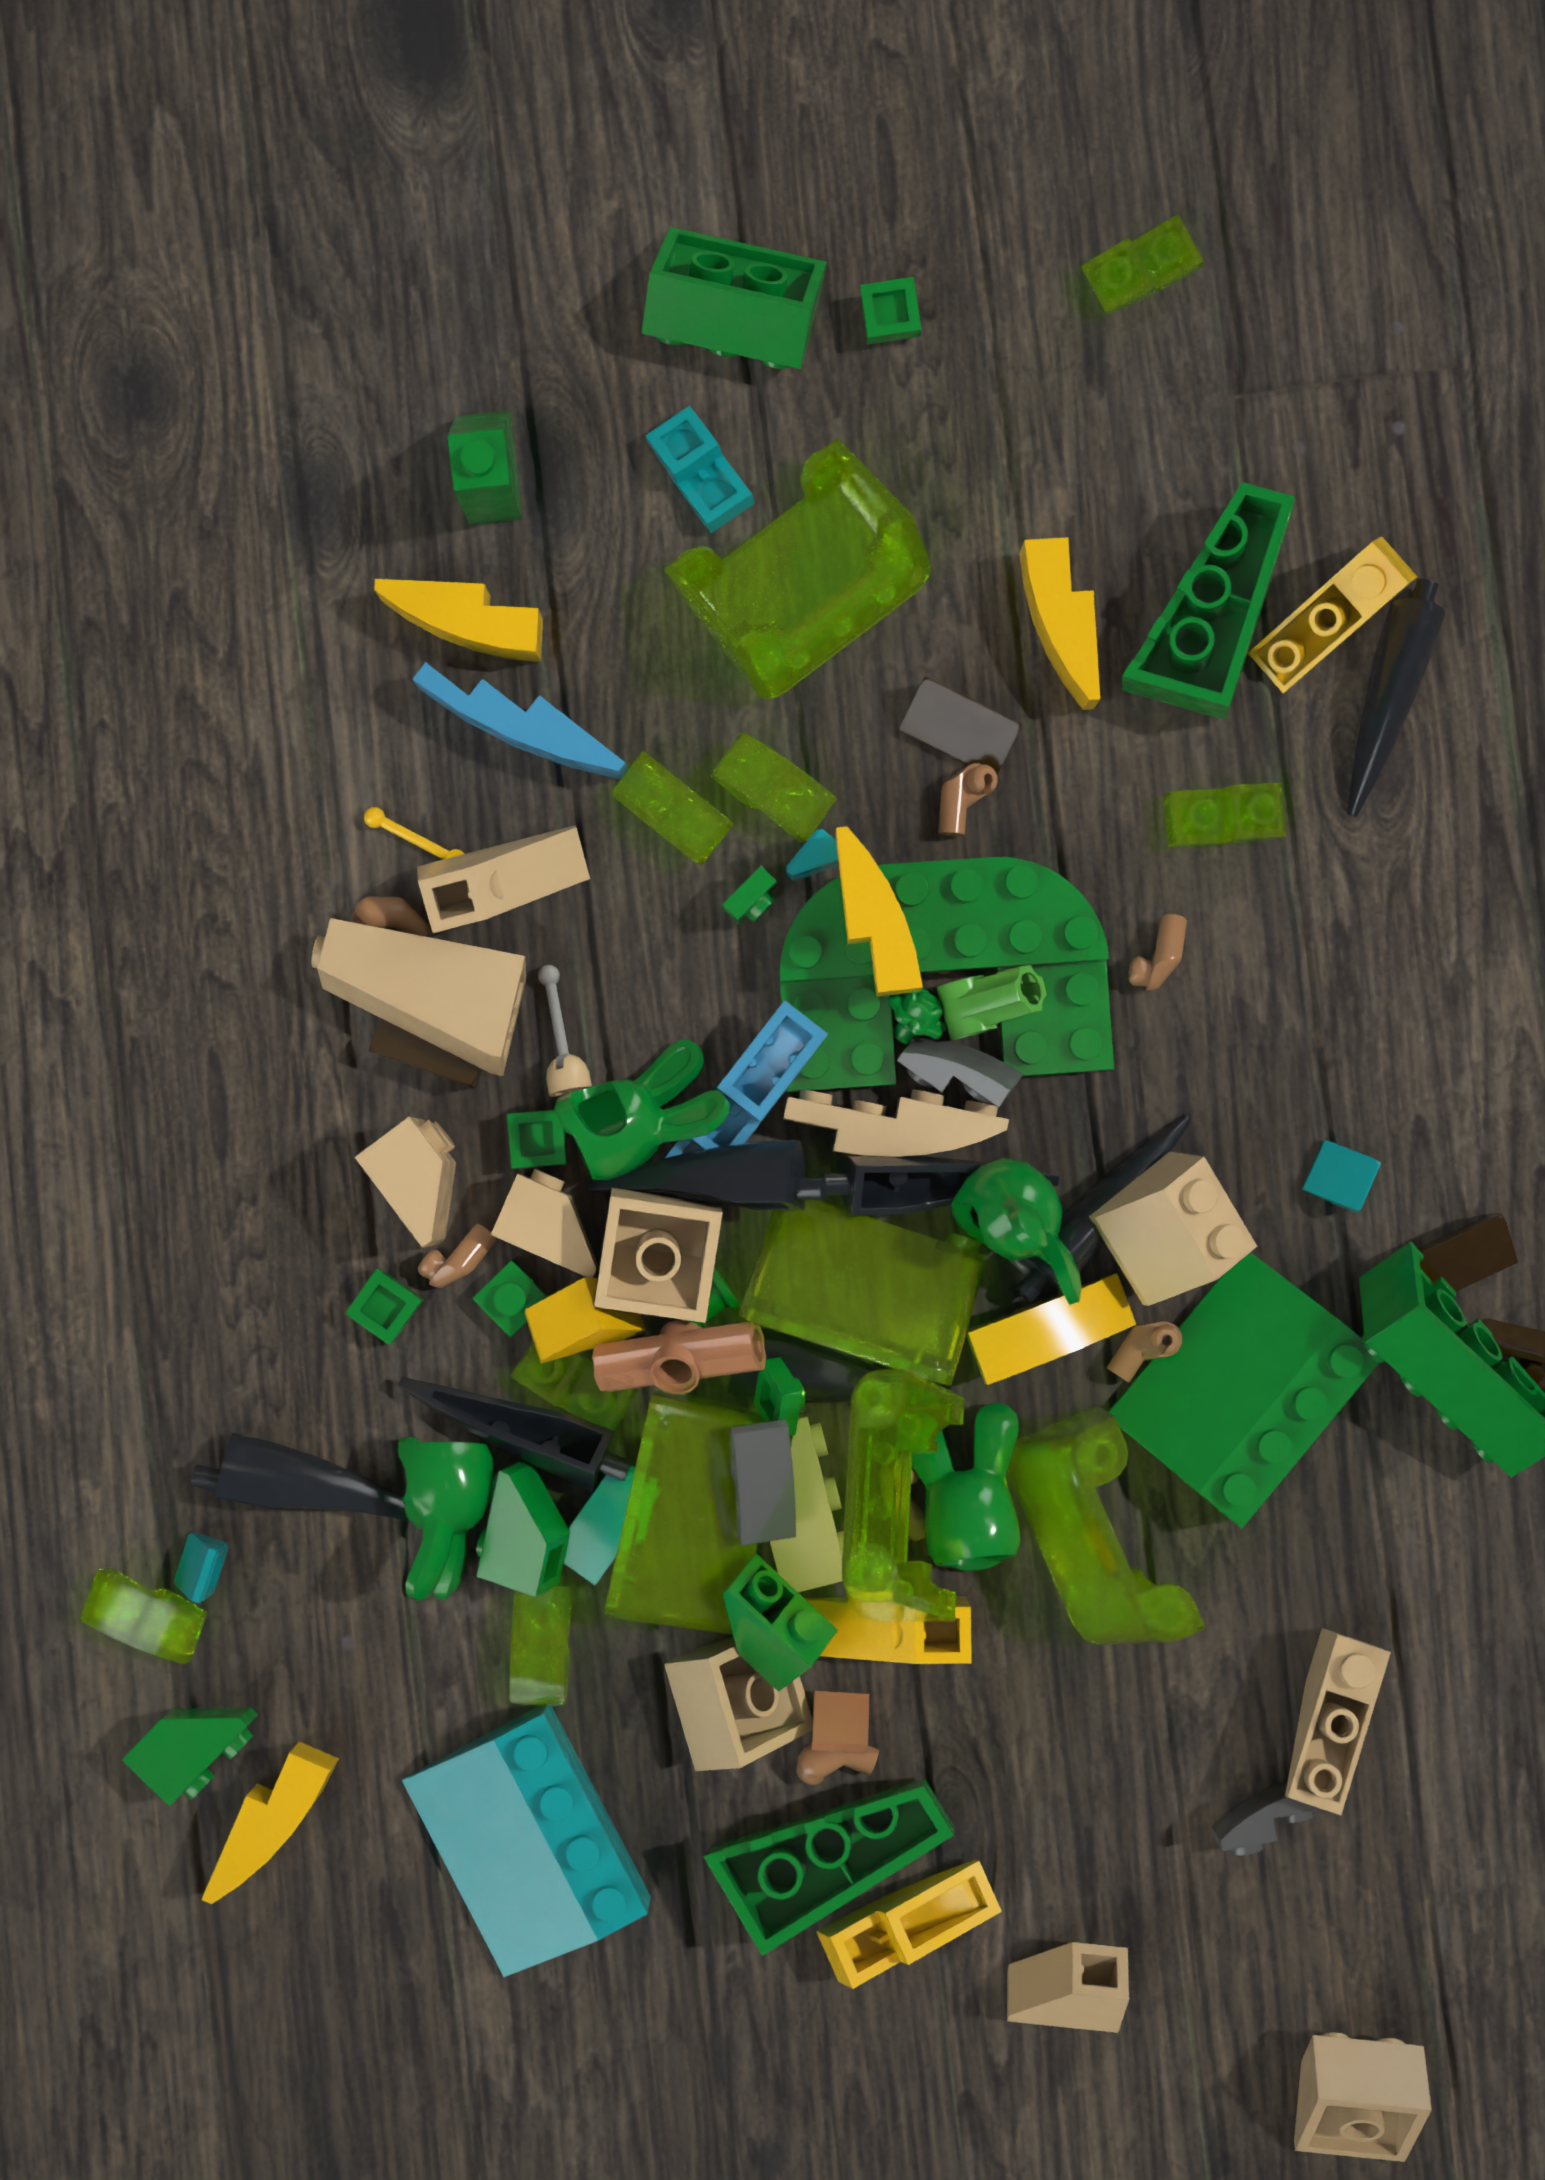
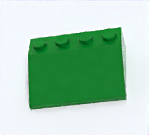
(1245, 1389)

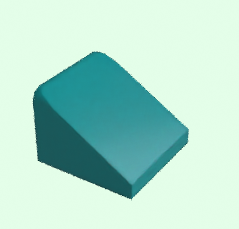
(814, 857)
(1341, 1176)
(200, 1566)

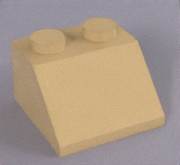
(414, 1176)
(1173, 1228)
(658, 1255)
(731, 1709)
(1361, 2097)

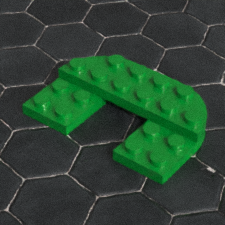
(959, 919)

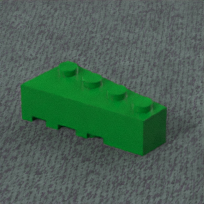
(1209, 623)
(1451, 1362)
(817, 1863)

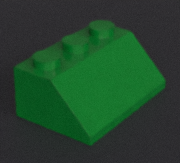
(733, 298)

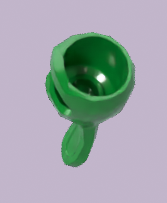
(622, 1122)
(1017, 1217)
(444, 1498)
(971, 1512)

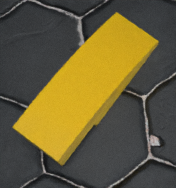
(464, 617)
(1062, 617)
(876, 918)
(1049, 1329)
(270, 1818)
(908, 1923)

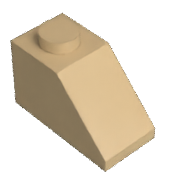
(546, 1223)

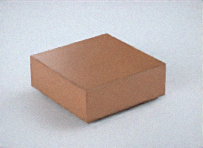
(840, 1722)

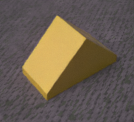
(571, 1323)

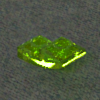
(1143, 266)
(773, 785)
(672, 808)
(1225, 815)
(572, 1386)
(143, 1618)
(540, 1648)

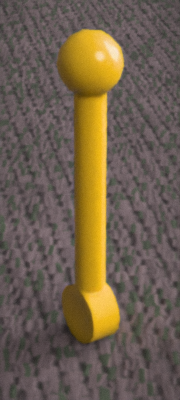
(375, 818)

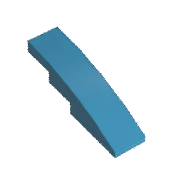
(538, 730)
(760, 1078)

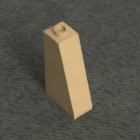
(427, 986)

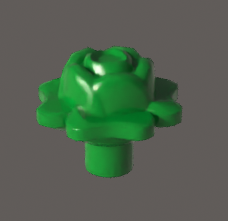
(917, 1015)

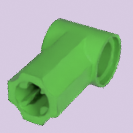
(982, 1002)

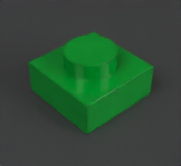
(890, 310)
(751, 898)
(536, 1139)
(509, 1296)
(384, 1306)
(779, 1394)

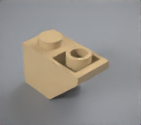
(1070, 1987)

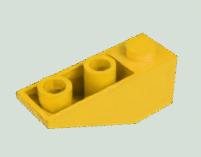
(1332, 614)
(897, 1641)

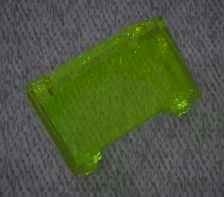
(808, 575)
(866, 1288)
(890, 1421)
(1056, 1486)
(681, 1518)

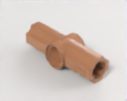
(679, 1356)

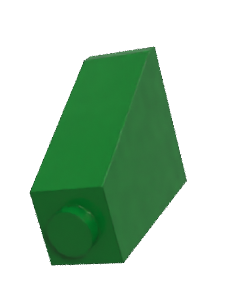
(485, 467)

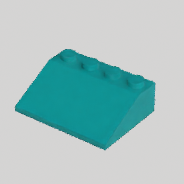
(528, 1842)

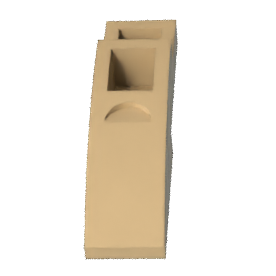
(917, 1129)

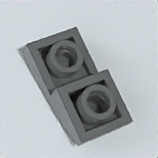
(940, 1062)
(763, 1482)
(1252, 1824)

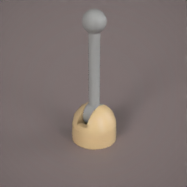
(567, 1071)

